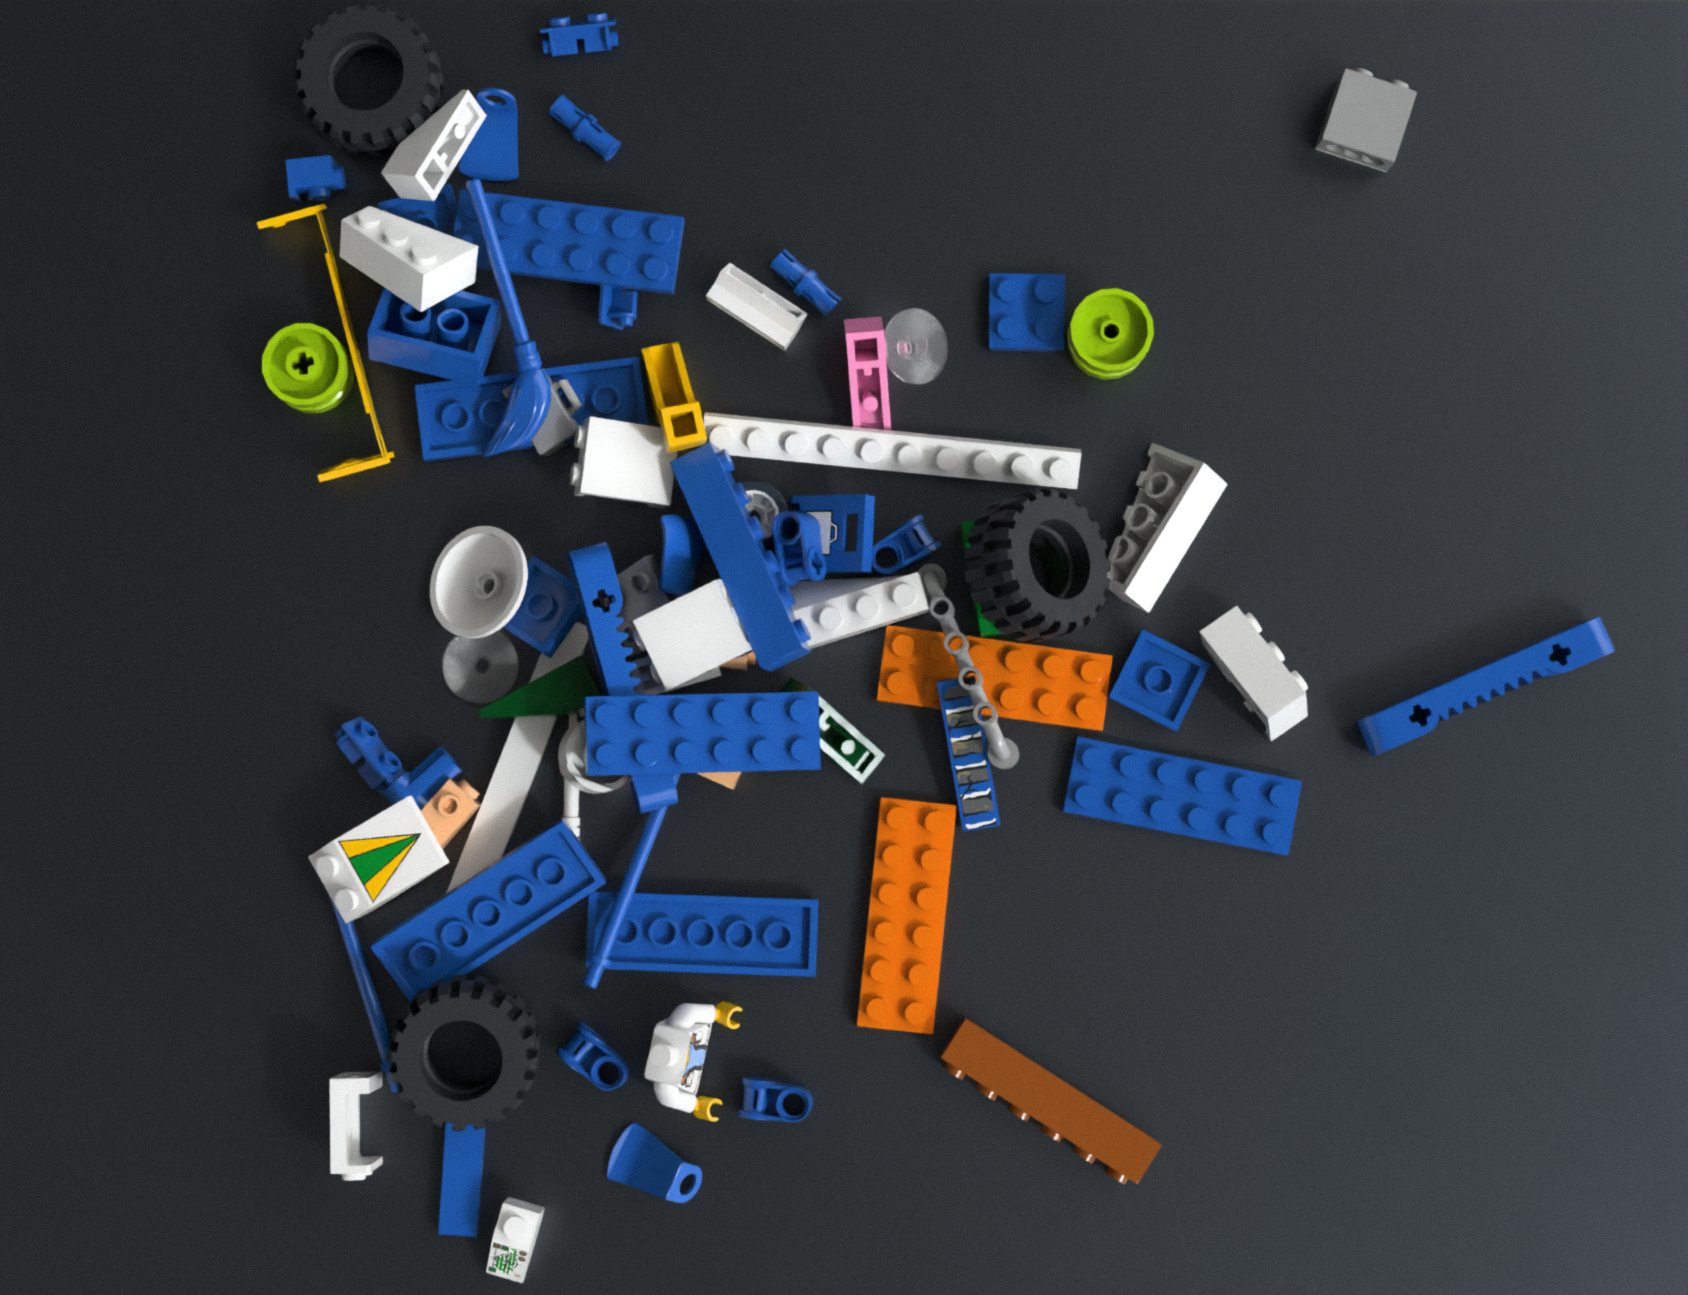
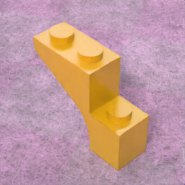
(673, 398)

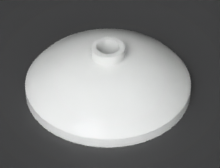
(465, 579)

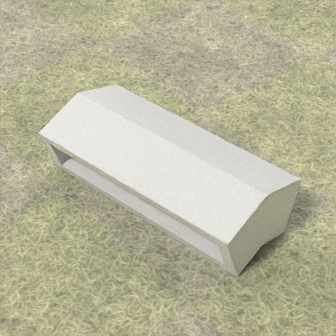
(756, 306)

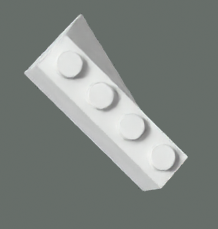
(1161, 524)
(856, 605)

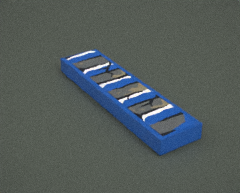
(968, 756)

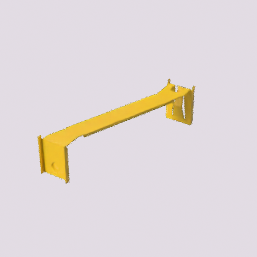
(355, 464)

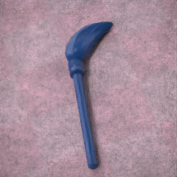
(531, 389)

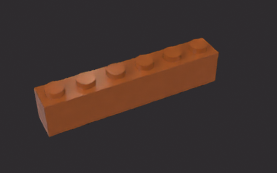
(1049, 1100)

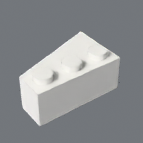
(407, 257)
(1256, 671)

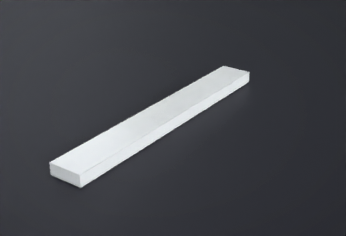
(513, 773)

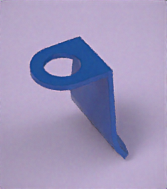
(494, 147)
(680, 554)
(650, 1166)

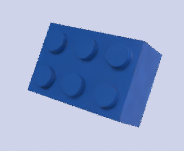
(442, 341)

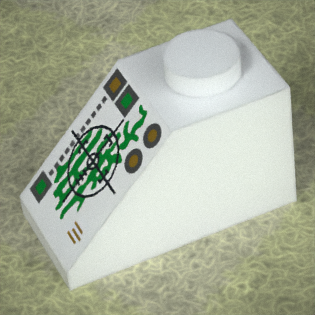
(514, 1239)

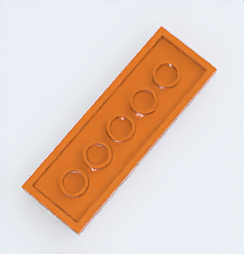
(1019, 678)
(906, 915)

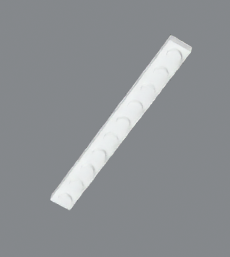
(894, 450)

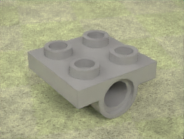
(640, 596)

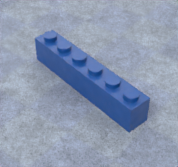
(740, 556)

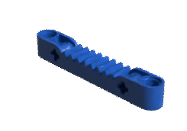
(594, 574)
(1576, 645)

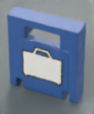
(832, 515)

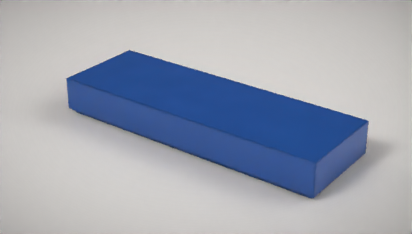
(461, 1181)

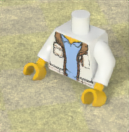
(680, 1052)

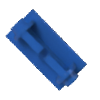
(593, 30)
(617, 307)
(361, 740)

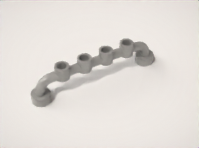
(1002, 751)

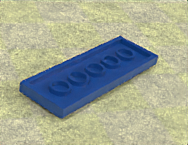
(578, 241)
(463, 417)
(702, 733)
(1182, 796)
(490, 910)
(709, 934)

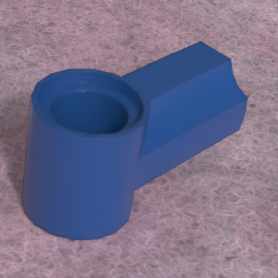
(424, 779)

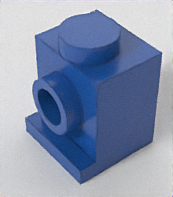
(314, 178)

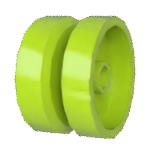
(289, 355)
(1107, 356)

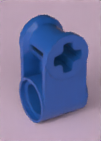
(905, 546)
(800, 550)
(592, 1057)
(771, 1100)

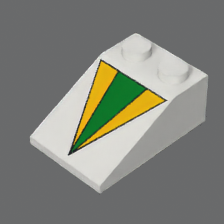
(378, 859)

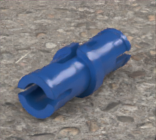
(584, 128)
(805, 282)

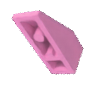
(867, 373)

